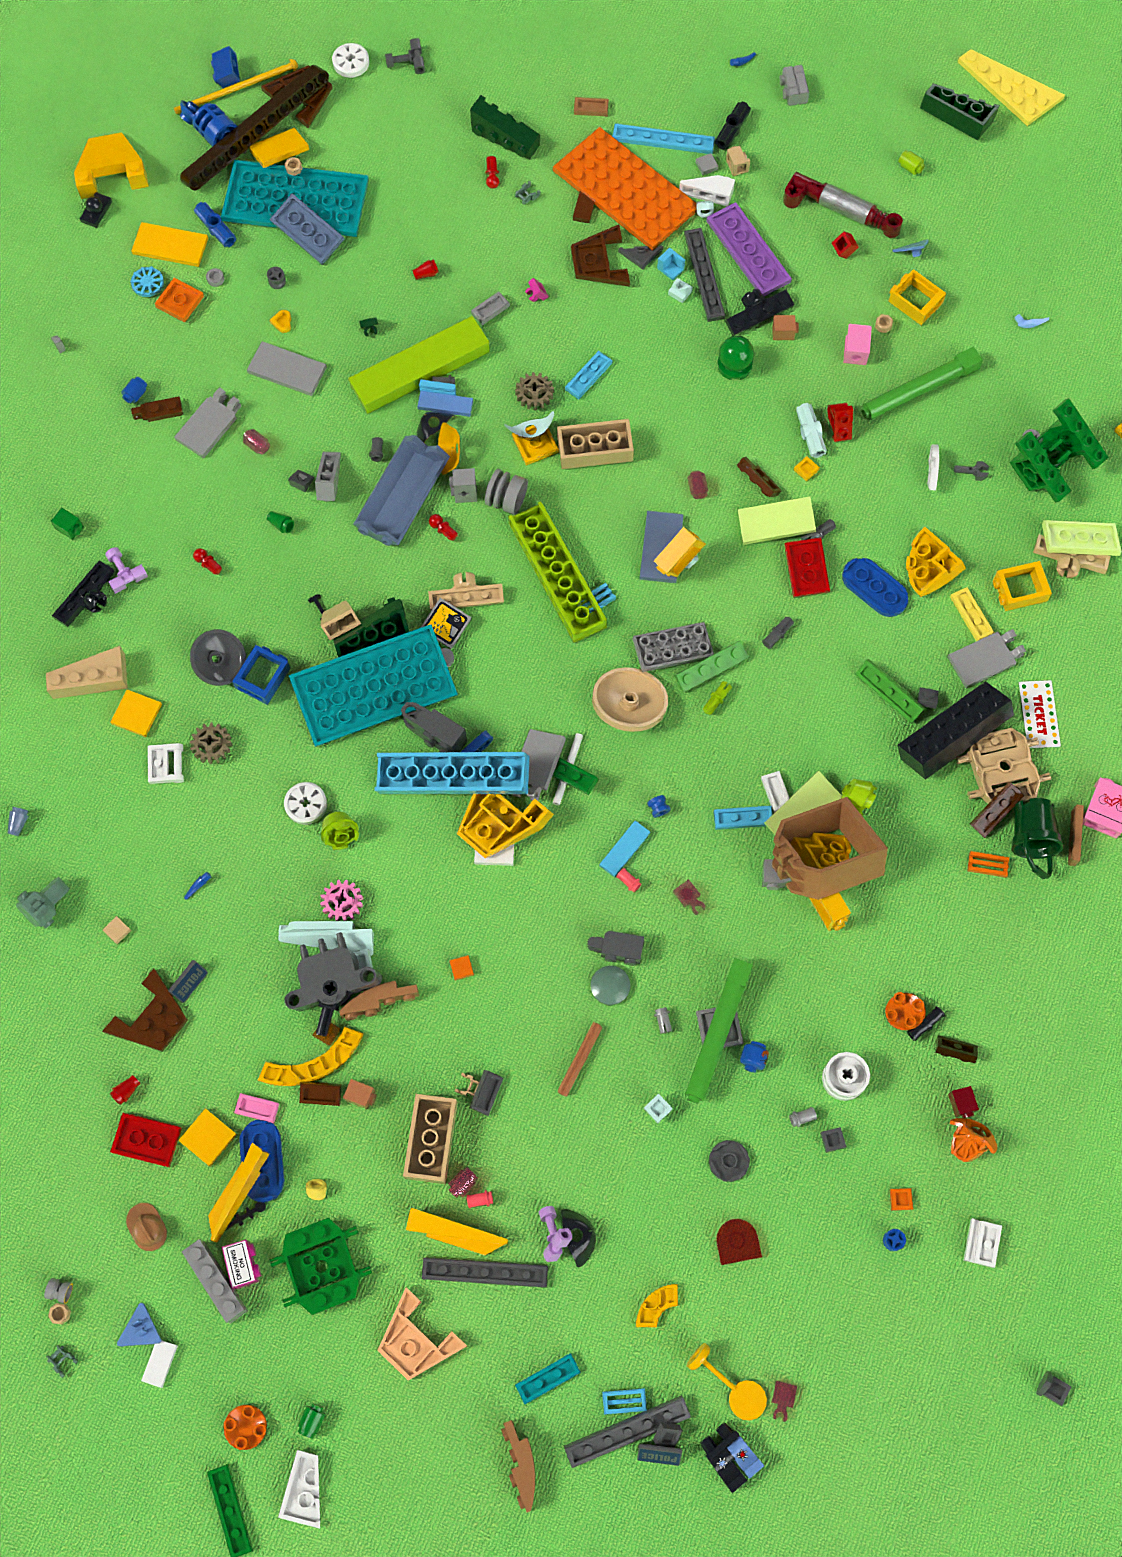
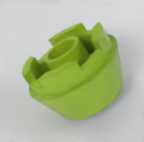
(860, 794)
(339, 830)

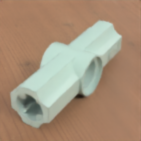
(811, 430)

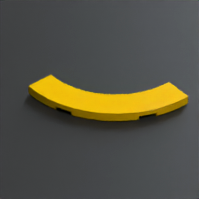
(314, 1069)

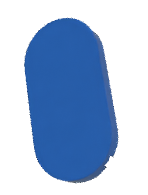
(875, 587)
(271, 1180)

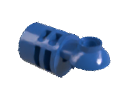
(207, 120)

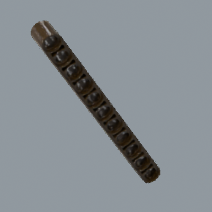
(254, 127)

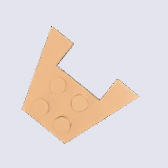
(408, 1347)

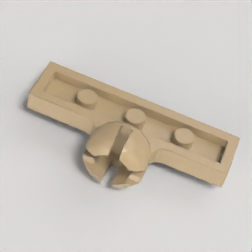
(1073, 562)
(468, 593)

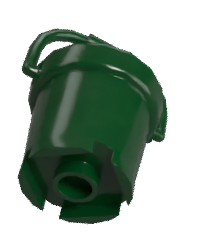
(1036, 834)

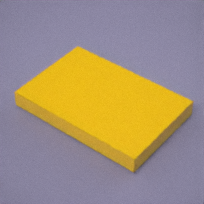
(279, 147)

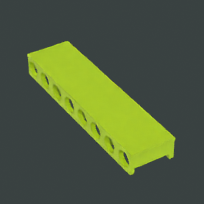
(426, 359)
(557, 572)

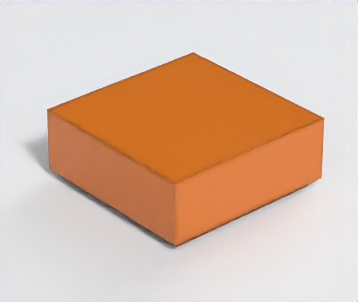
(461, 967)
(901, 1199)

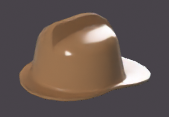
(146, 1227)

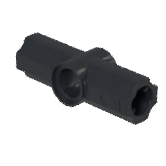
(732, 126)

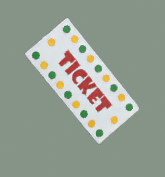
(1039, 713)

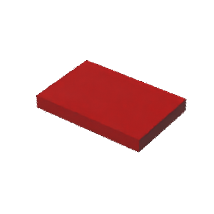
(807, 567)
(146, 1140)

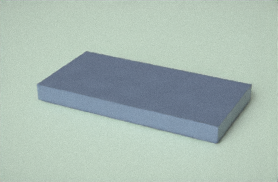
(307, 229)
(659, 532)

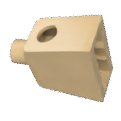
(340, 620)

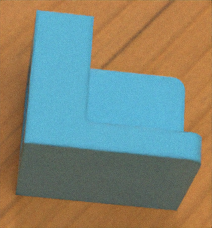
(671, 264)

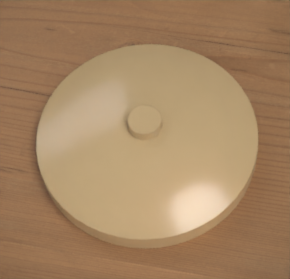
(629, 699)

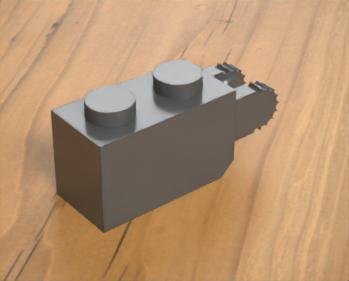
(618, 947)

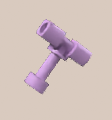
(125, 574)
(556, 1238)

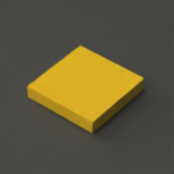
(535, 450)
(136, 713)
(207, 1137)

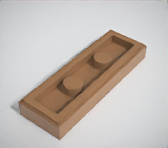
(1075, 835)

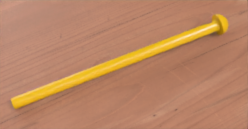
(293, 65)

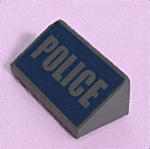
(188, 981)
(659, 1454)

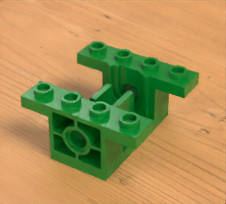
(1062, 440)

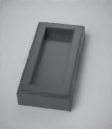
(486, 1092)

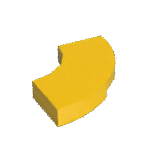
(656, 1304)

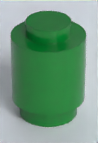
(311, 1420)

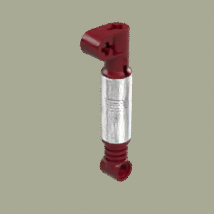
(842, 203)

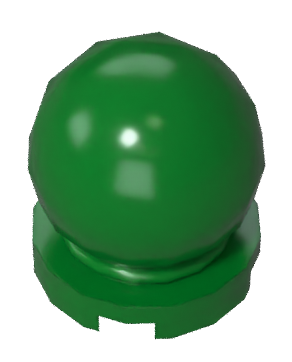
(735, 358)

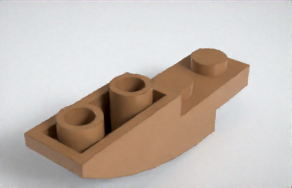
(369, 1001)
(523, 1475)

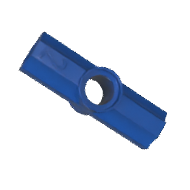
(215, 224)

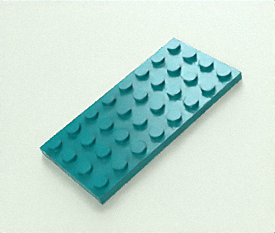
(259, 192)
(372, 685)

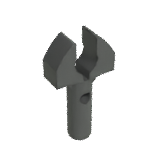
(979, 476)

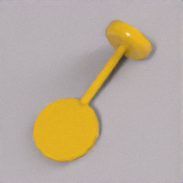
(746, 1397)

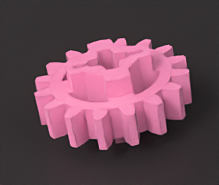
(345, 905)

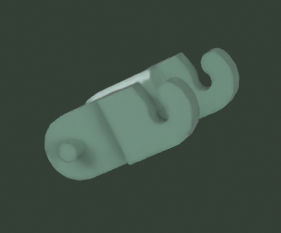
(532, 196)
(56, 1364)

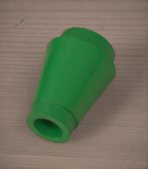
(281, 522)

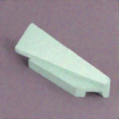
(311, 931)

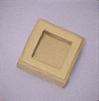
(116, 930)

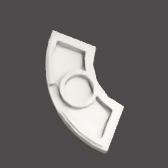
(933, 467)

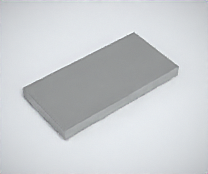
(286, 368)

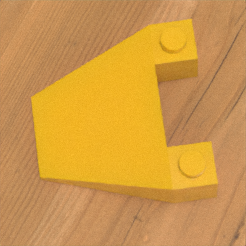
(105, 157)
(495, 823)

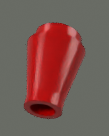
(426, 269)
(124, 1090)

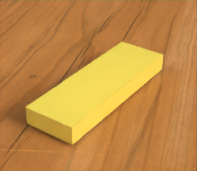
(971, 614)

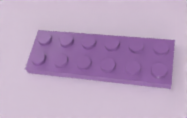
(748, 249)

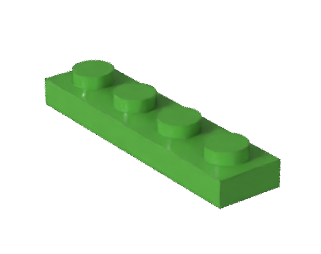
(711, 666)
(890, 691)

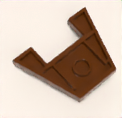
(312, 104)
(591, 258)
(158, 1021)

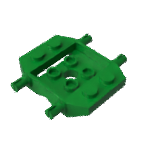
(304, 1271)

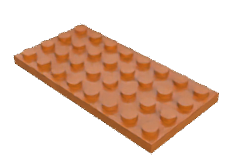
(626, 188)

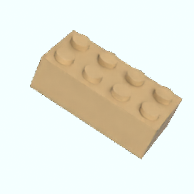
(595, 444)
(430, 1139)

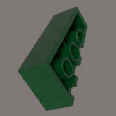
(959, 110)
(503, 129)
(374, 628)

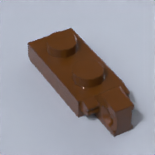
(158, 409)
(759, 477)

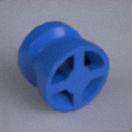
(658, 806)
(896, 1241)

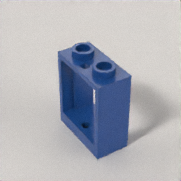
(250, 689)

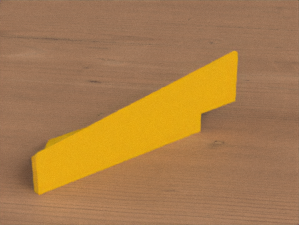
(236, 1191)
(453, 1233)

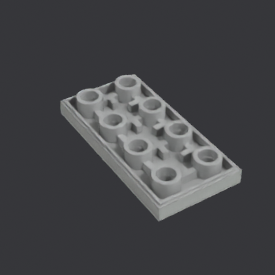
(672, 646)

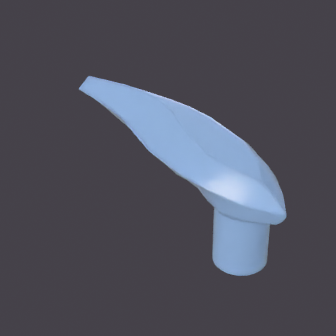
(1029, 323)

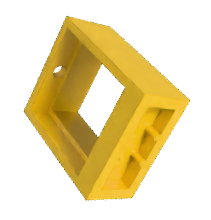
(925, 286)
(679, 553)
(1039, 581)
(832, 911)

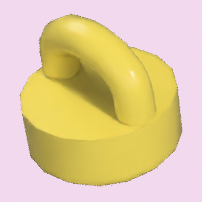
(316, 1189)

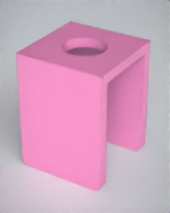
(857, 344)

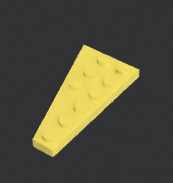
(1019, 93)

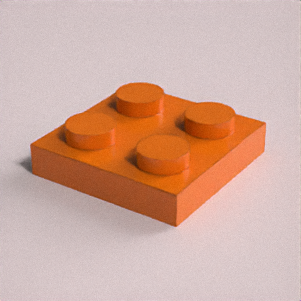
(179, 300)

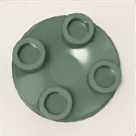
(610, 985)

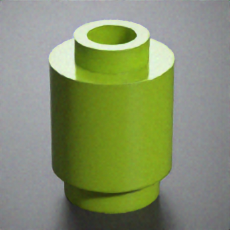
(911, 162)

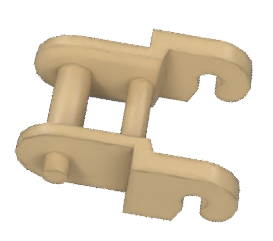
(470, 1085)

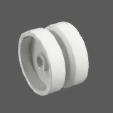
(854, 1068)

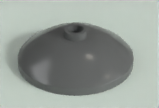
(229, 656)

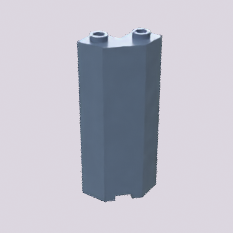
(401, 491)

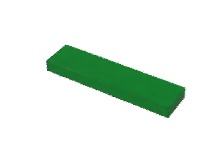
(230, 1511)

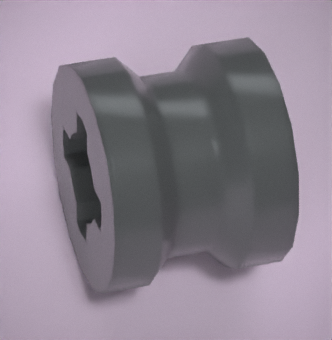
(278, 273)

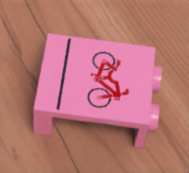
(1105, 808)

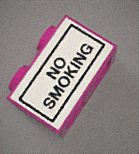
(241, 1264)

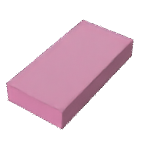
(256, 1108)

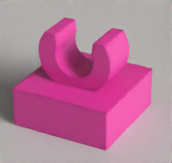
(537, 289)

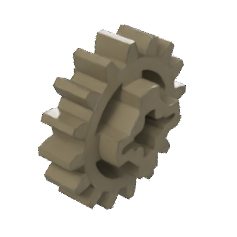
(534, 391)
(203, 740)

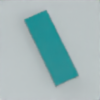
(547, 1378)

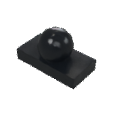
(95, 209)

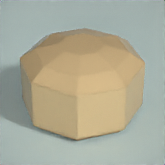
(293, 166)
(884, 323)
(59, 1313)

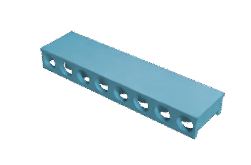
(453, 773)

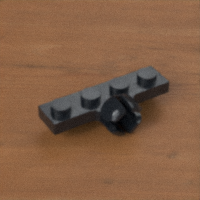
(758, 310)
(85, 595)

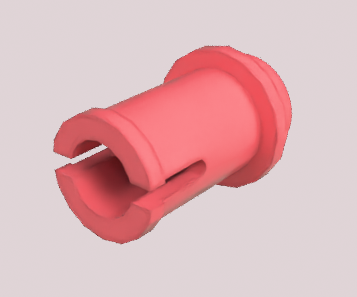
(630, 881)
(480, 1199)

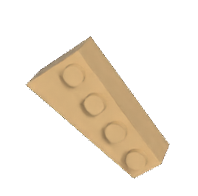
(89, 676)

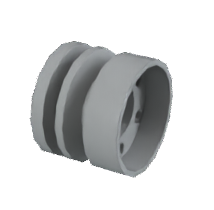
(503, 490)

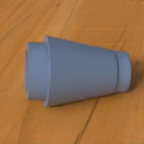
(17, 820)

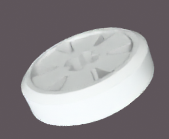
(347, 68)
(298, 794)

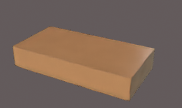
(591, 106)

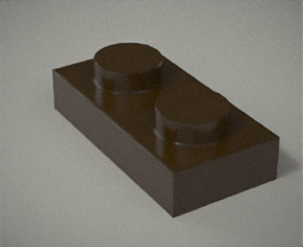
(956, 1049)

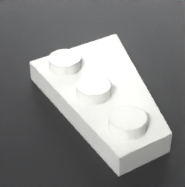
(302, 1491)

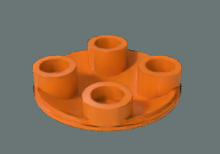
(905, 1011)
(245, 1427)

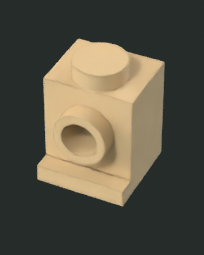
(737, 161)

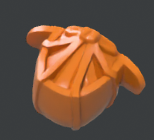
(970, 1142)

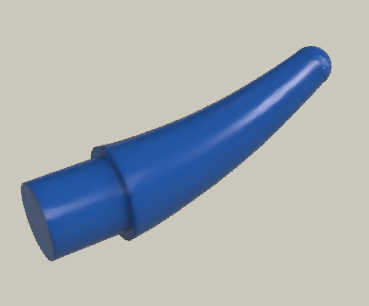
(742, 60)
(202, 880)

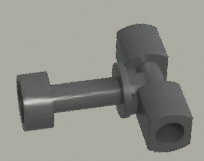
(413, 56)

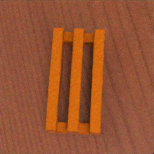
(1004, 866)

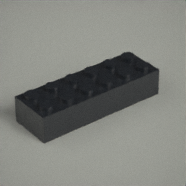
(955, 730)

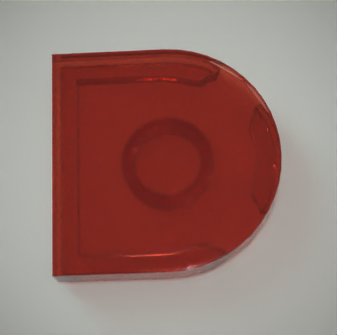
(737, 1242)

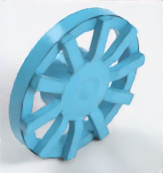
(147, 281)

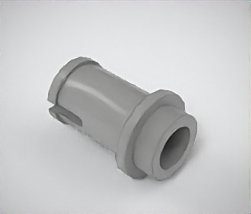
(663, 1019)
(802, 1117)

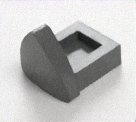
(1053, 1388)

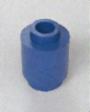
(134, 390)

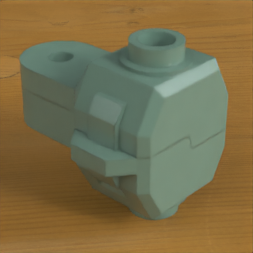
(39, 906)

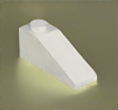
(712, 188)

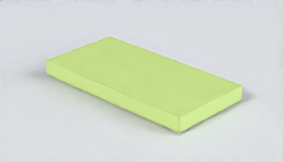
(776, 520)
(1081, 538)
(812, 794)

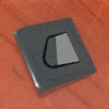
(301, 480)

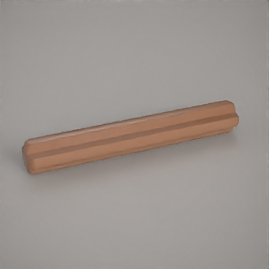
(579, 1059)

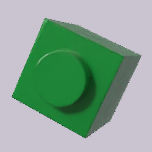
(67, 523)

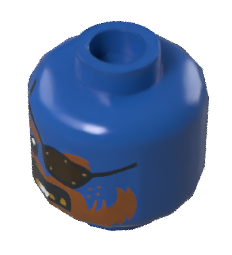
(754, 1056)

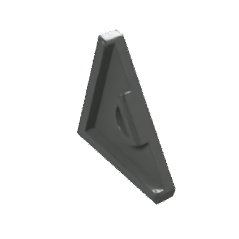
(640, 255)

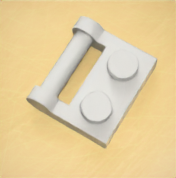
(159, 763)

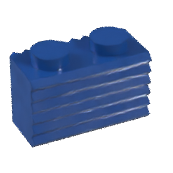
(225, 67)

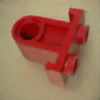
(841, 421)

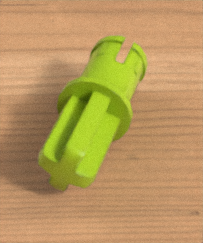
(716, 698)

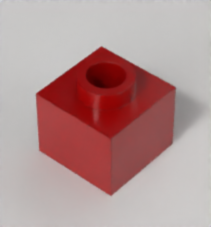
(845, 245)

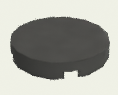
(729, 1161)

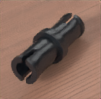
(927, 1024)

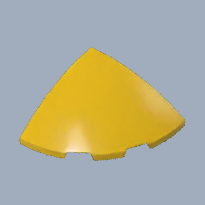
(931, 563)
(822, 849)

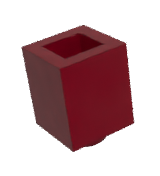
(963, 1102)

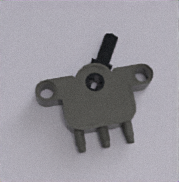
(327, 970)

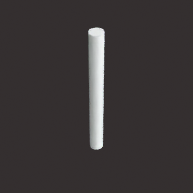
(571, 759)

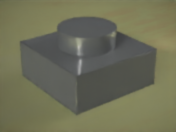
(928, 697)
(833, 1140)
(667, 1435)

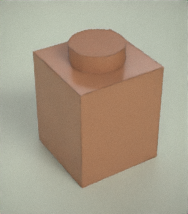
(784, 327)
(360, 1094)

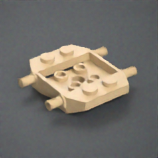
(1006, 747)

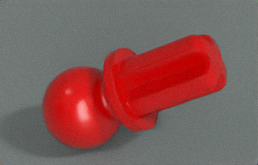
(492, 180)
(436, 522)
(201, 556)

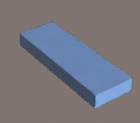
(445, 403)

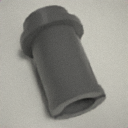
(450, 379)
(376, 450)

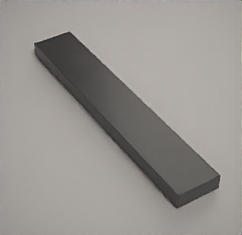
(704, 274)
(484, 1272)
(626, 1431)

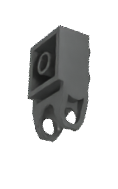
(434, 728)

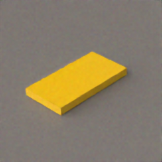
(169, 244)

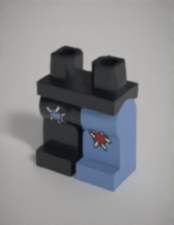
(727, 1451)

